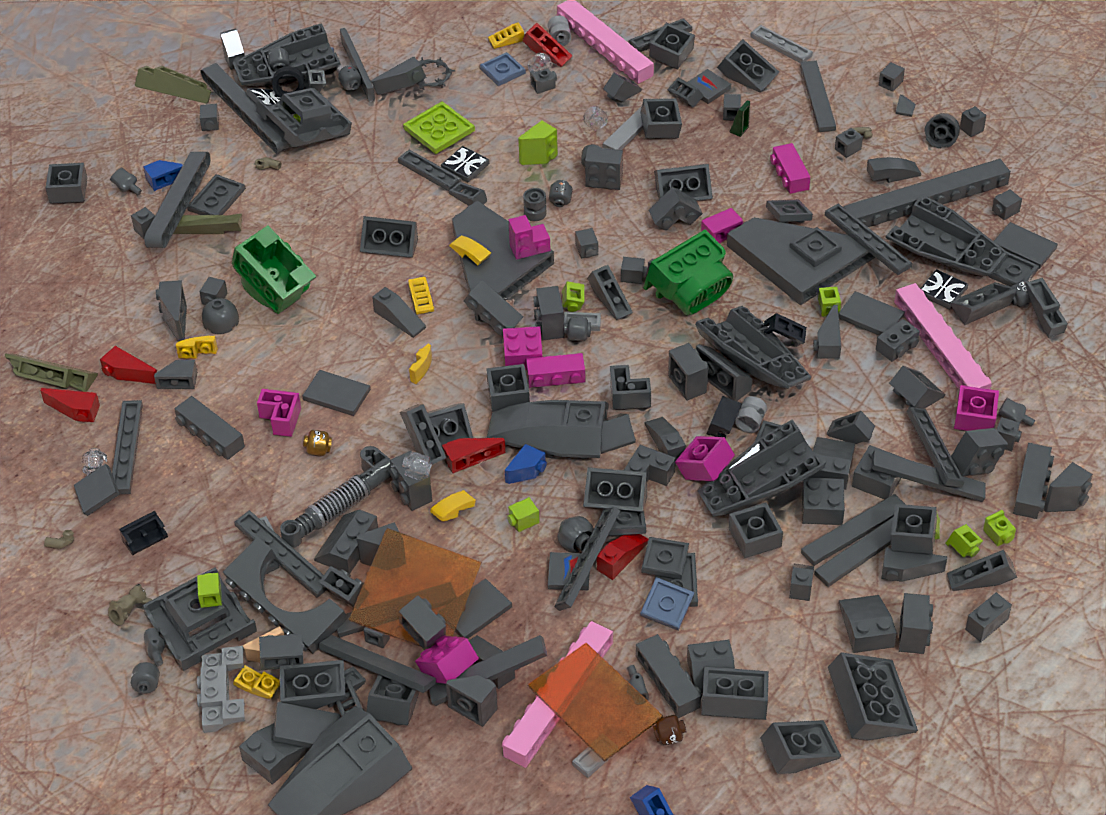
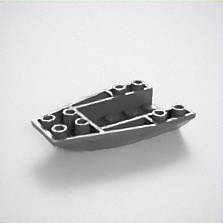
(306, 49)
(947, 239)
(746, 345)
(553, 426)
(762, 471)
(343, 769)

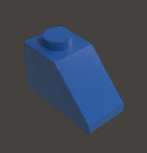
(161, 173)
(525, 465)
(650, 801)

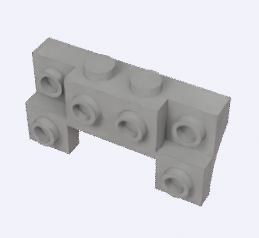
(214, 686)

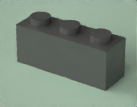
(492, 308)
(422, 433)

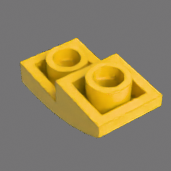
(469, 247)
(191, 347)
(423, 359)
(450, 506)
(256, 683)

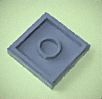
(502, 69)
(667, 603)

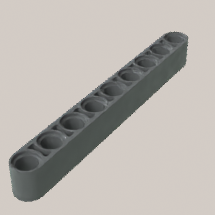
(244, 107)
(177, 200)

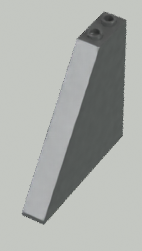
(768, 250)
(501, 268)

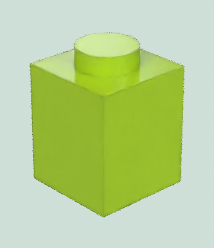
(523, 514)
(209, 590)

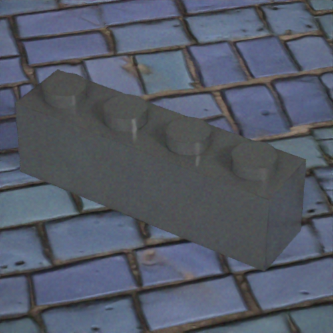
(209, 428)
(1033, 480)
(668, 675)

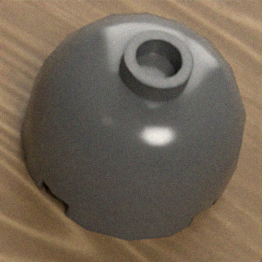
(942, 130)
(220, 316)

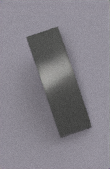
(892, 169)
(1046, 307)

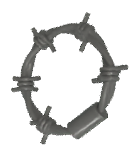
(439, 62)

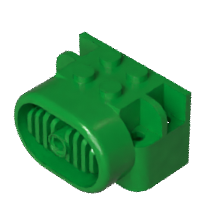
(271, 270)
(691, 273)

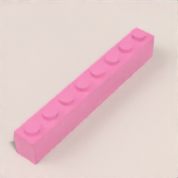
(606, 41)
(940, 338)
(539, 719)

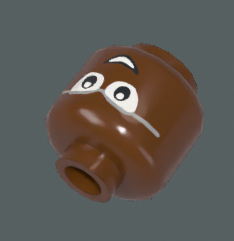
(669, 730)

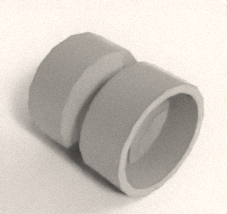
(559, 29)
(751, 414)

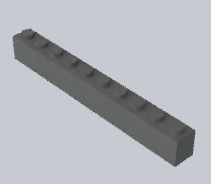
(940, 189)

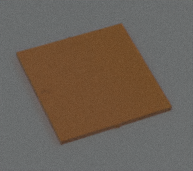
(409, 569)

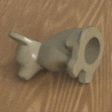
(120, 610)

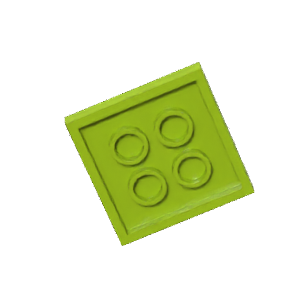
(439, 127)

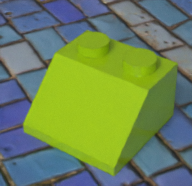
(538, 144)

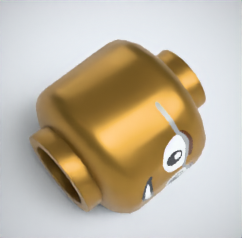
(317, 442)

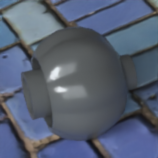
(574, 531)

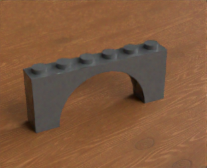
(248, 575)

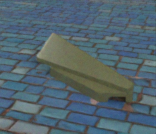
(172, 83)
(209, 224)
(51, 372)

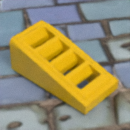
(507, 36)
(418, 285)

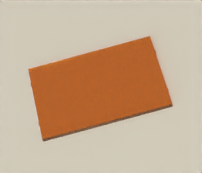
(595, 701)

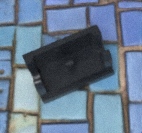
(786, 328)
(724, 417)
(143, 533)

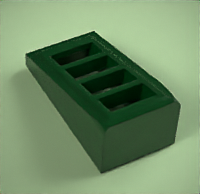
(741, 121)

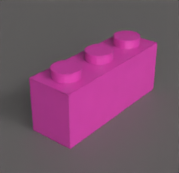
(790, 168)
(555, 370)

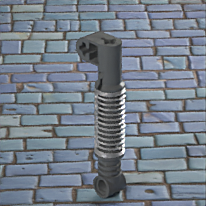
(357, 487)

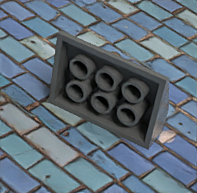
(871, 697)

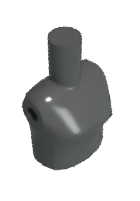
(125, 181)
(1015, 411)
(155, 645)
(637, 681)

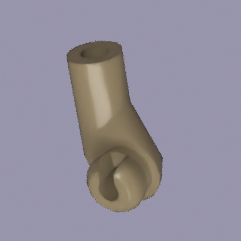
(865, 131)
(265, 163)
(62, 542)

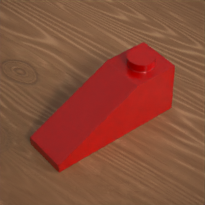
(541, 41)
(126, 367)
(74, 404)
(471, 451)
(619, 554)

